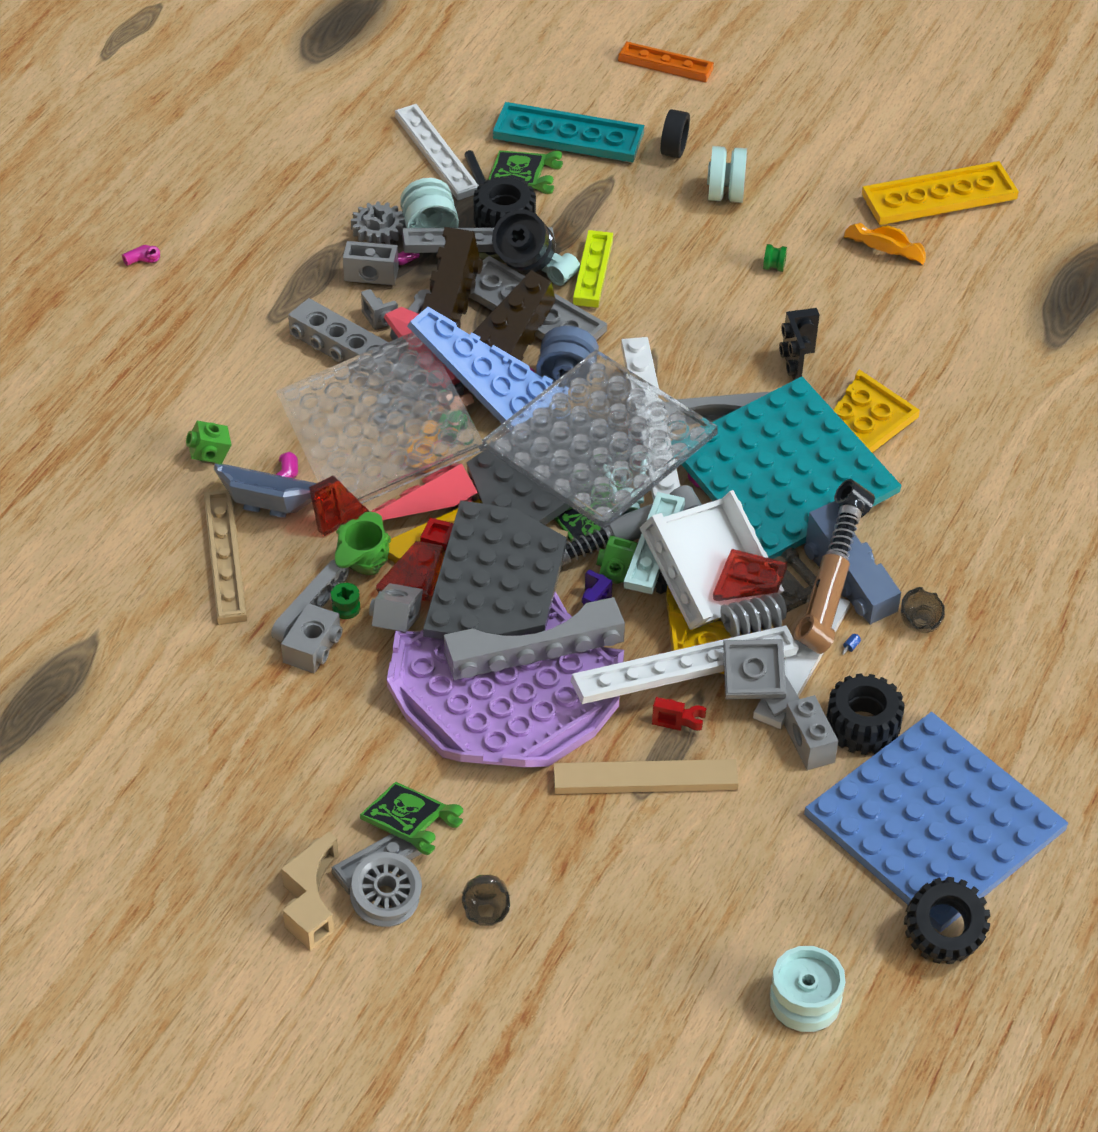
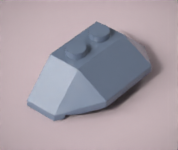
(264, 490)

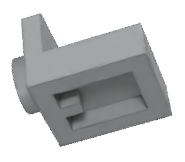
(375, 309)

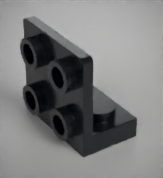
(799, 338)

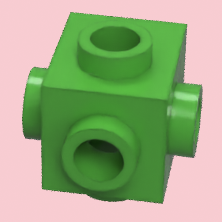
(208, 442)
(616, 558)

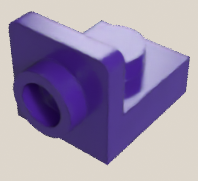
(596, 587)

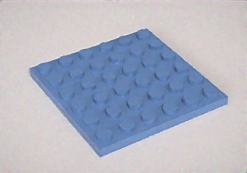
(934, 812)

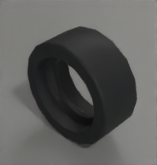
(675, 133)

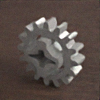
(378, 223)

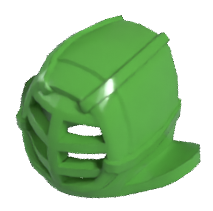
(362, 544)

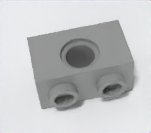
(370, 263)
(396, 607)
(311, 638)
(811, 732)

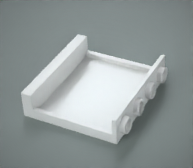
(694, 550)

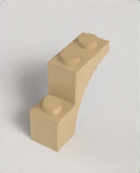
(306, 914)

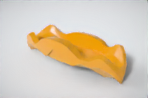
(887, 240)

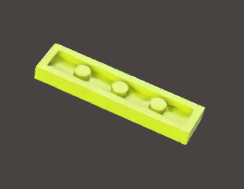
(593, 269)

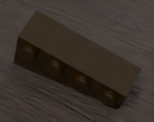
(455, 276)
(518, 316)

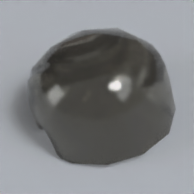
(922, 610)
(486, 900)

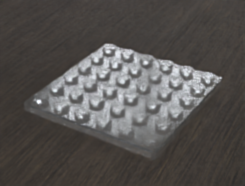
(381, 419)
(600, 438)

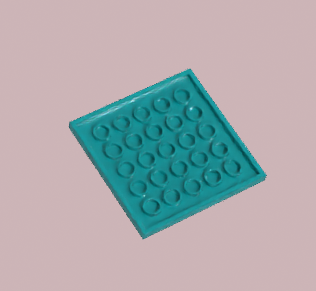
(785, 461)

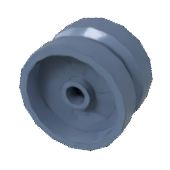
(564, 349)

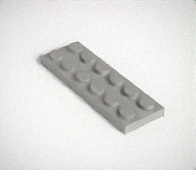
(499, 280)

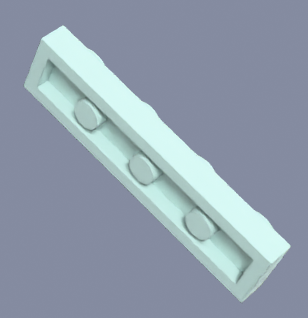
(643, 568)

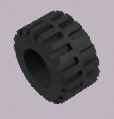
(500, 197)
(869, 696)
(965, 902)

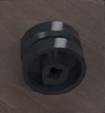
(523, 241)

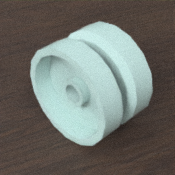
(726, 174)
(807, 988)

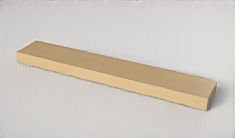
(225, 557)
(645, 776)

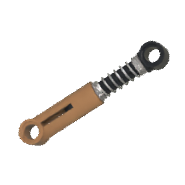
(816, 626)

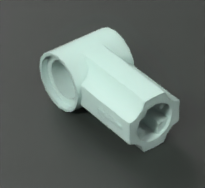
(562, 268)

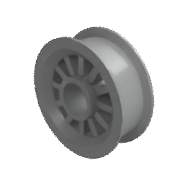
(398, 866)

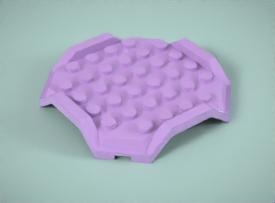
(503, 716)

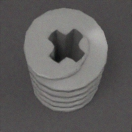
(753, 614)

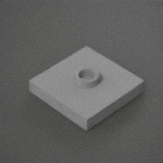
(754, 669)

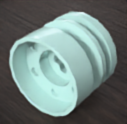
(428, 205)

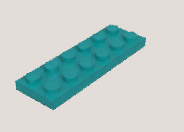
(568, 132)

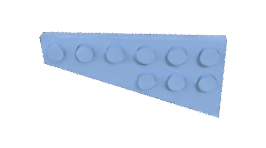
(488, 372)

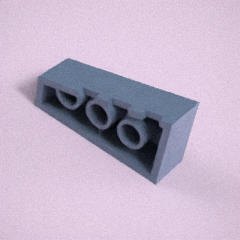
(866, 584)

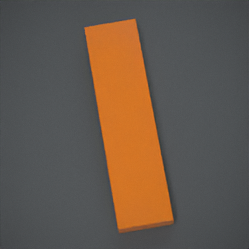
(666, 61)

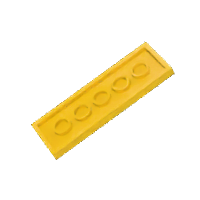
(939, 192)

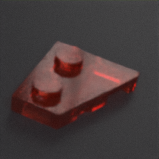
(334, 505)
(416, 569)
(748, 576)

